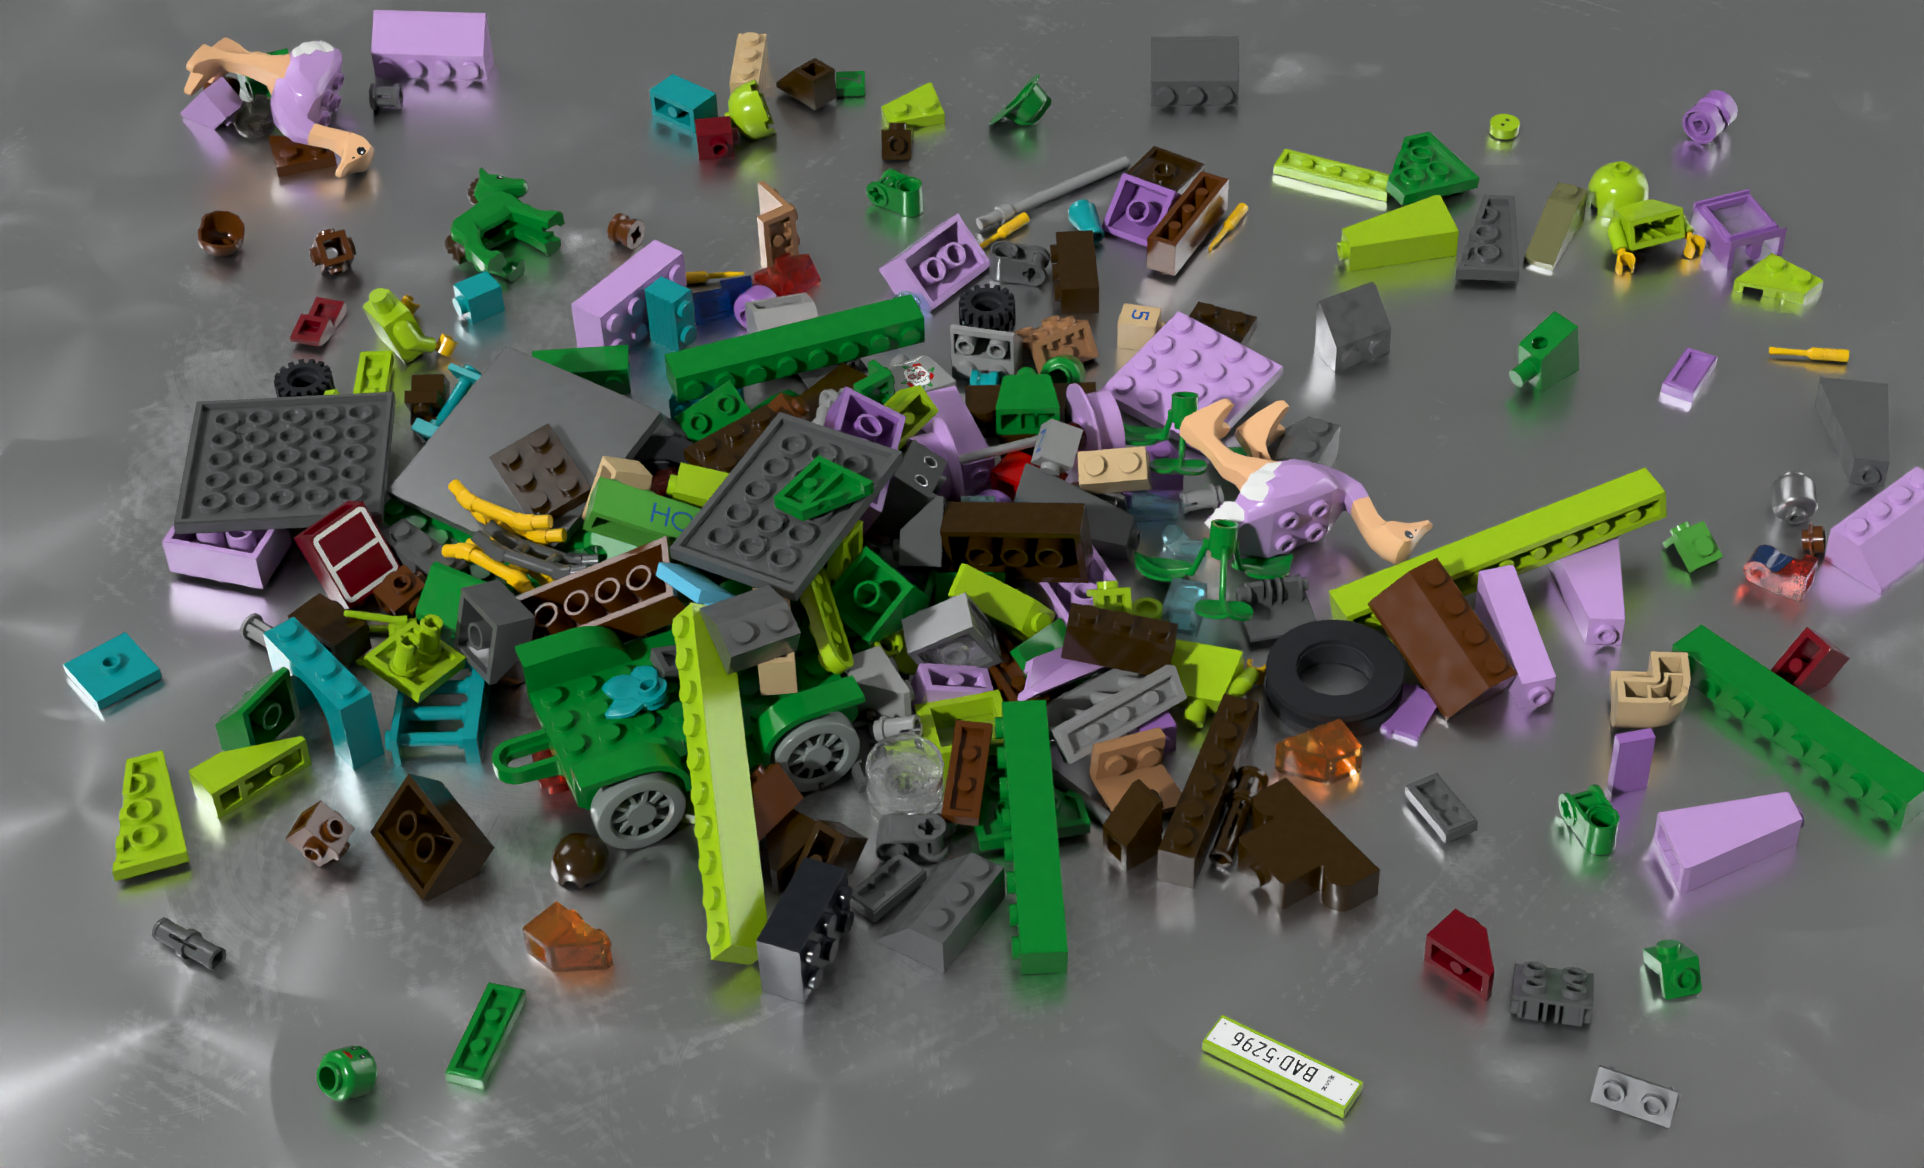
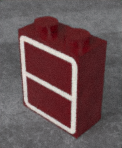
(347, 554)

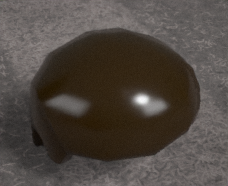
(579, 859)

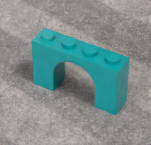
(324, 679)

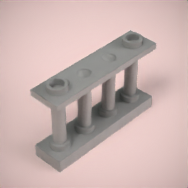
(1109, 708)

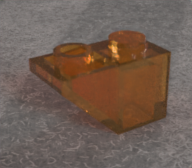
(1320, 754)
(566, 942)

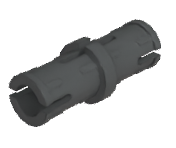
(206, 952)

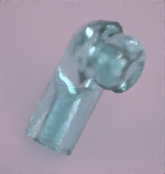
(1179, 542)

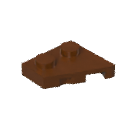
(298, 158)

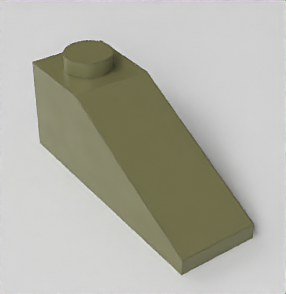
(1557, 225)

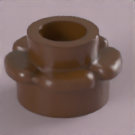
(1814, 539)

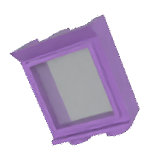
(1736, 222)

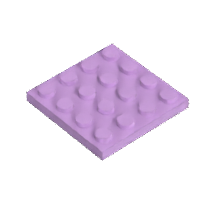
(1195, 360)

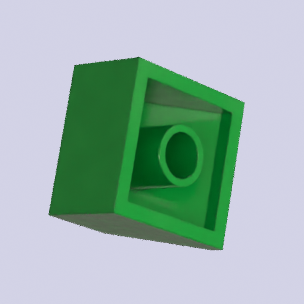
(442, 597)
(875, 597)
(262, 713)

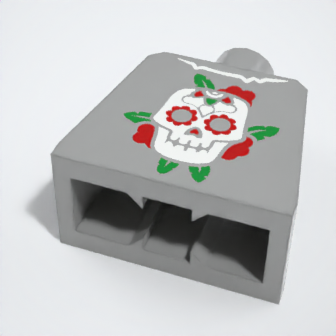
(919, 371)

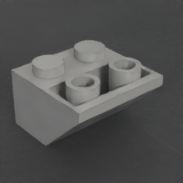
(779, 311)
(984, 351)
(881, 684)

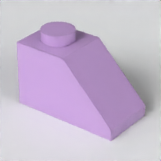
(214, 105)
(944, 682)

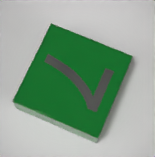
(850, 83)

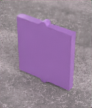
(1412, 714)

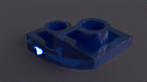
(720, 302)

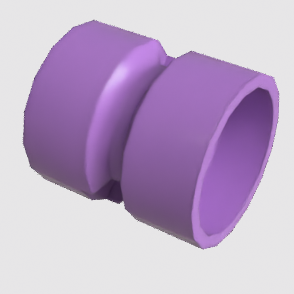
(1709, 116)

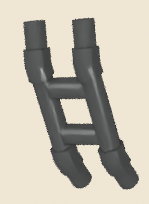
(530, 555)

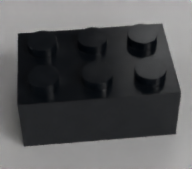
(804, 930)

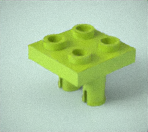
(416, 659)

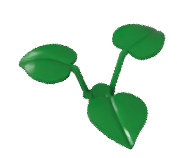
(1182, 405)
(1222, 544)

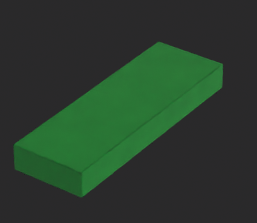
(485, 1035)

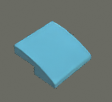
(691, 583)

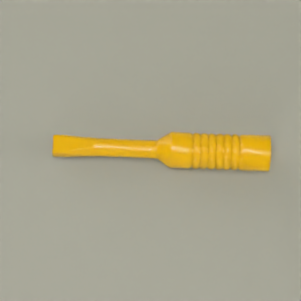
(1230, 223)
(1007, 229)
(702, 276)
(1814, 353)

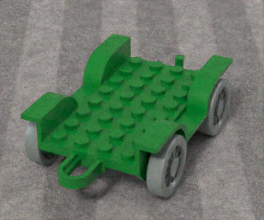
(636, 766)

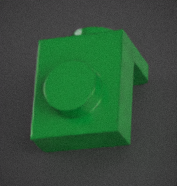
(1676, 967)

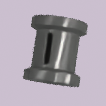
(376, 99)

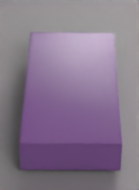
(1689, 374)
(1631, 761)

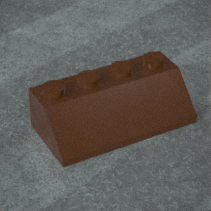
(1442, 639)

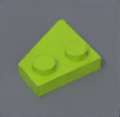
(916, 108)
(1780, 280)

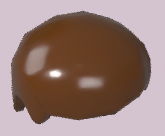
(221, 233)

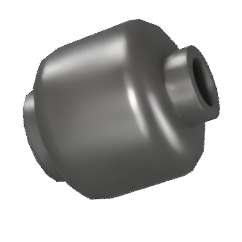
(1794, 497)

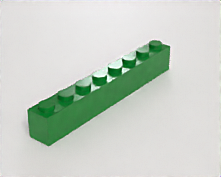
(795, 347)
(1803, 727)
(1033, 838)

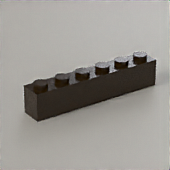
(1206, 790)

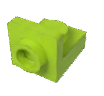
(1111, 596)

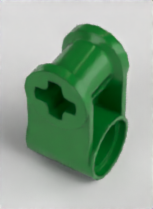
(897, 193)
(1591, 819)

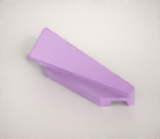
(1052, 672)

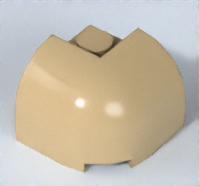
(1652, 696)

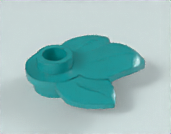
(635, 691)

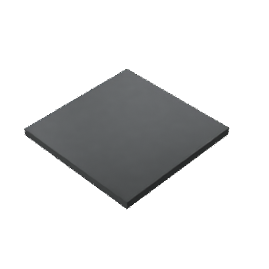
(501, 408)
(284, 461)

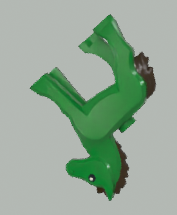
(496, 219)

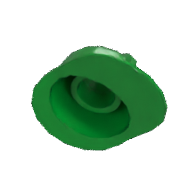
(1027, 106)

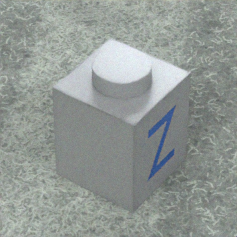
(1056, 447)

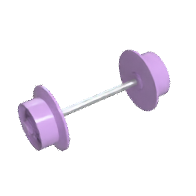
(1093, 411)

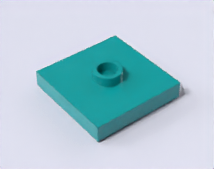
(112, 671)

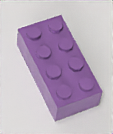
(871, 421)

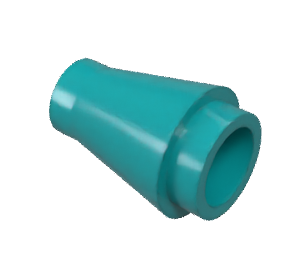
(1085, 217)

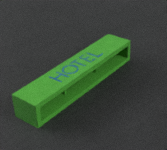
(635, 514)

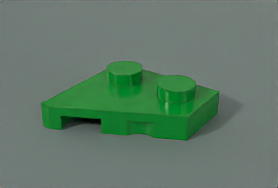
(820, 489)

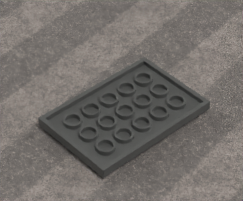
(759, 545)

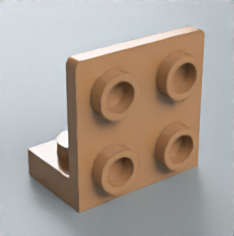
(775, 226)
(1059, 337)
(1133, 757)

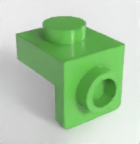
(1694, 545)

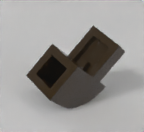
(427, 396)

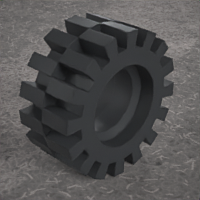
(987, 308)
(303, 379)

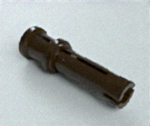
(1225, 847)

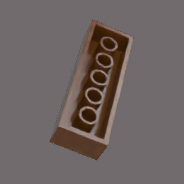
(610, 594)

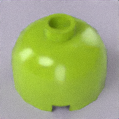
(750, 112)
(1616, 186)

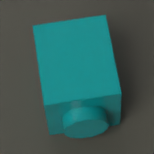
(478, 297)

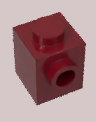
(716, 138)

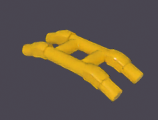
(529, 526)
(513, 574)

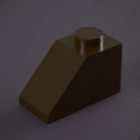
(833, 844)
(785, 847)

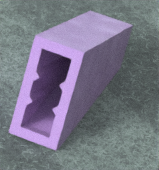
(964, 434)
(1593, 591)
(1511, 624)
(1725, 836)

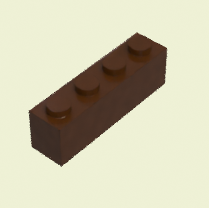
(1187, 223)

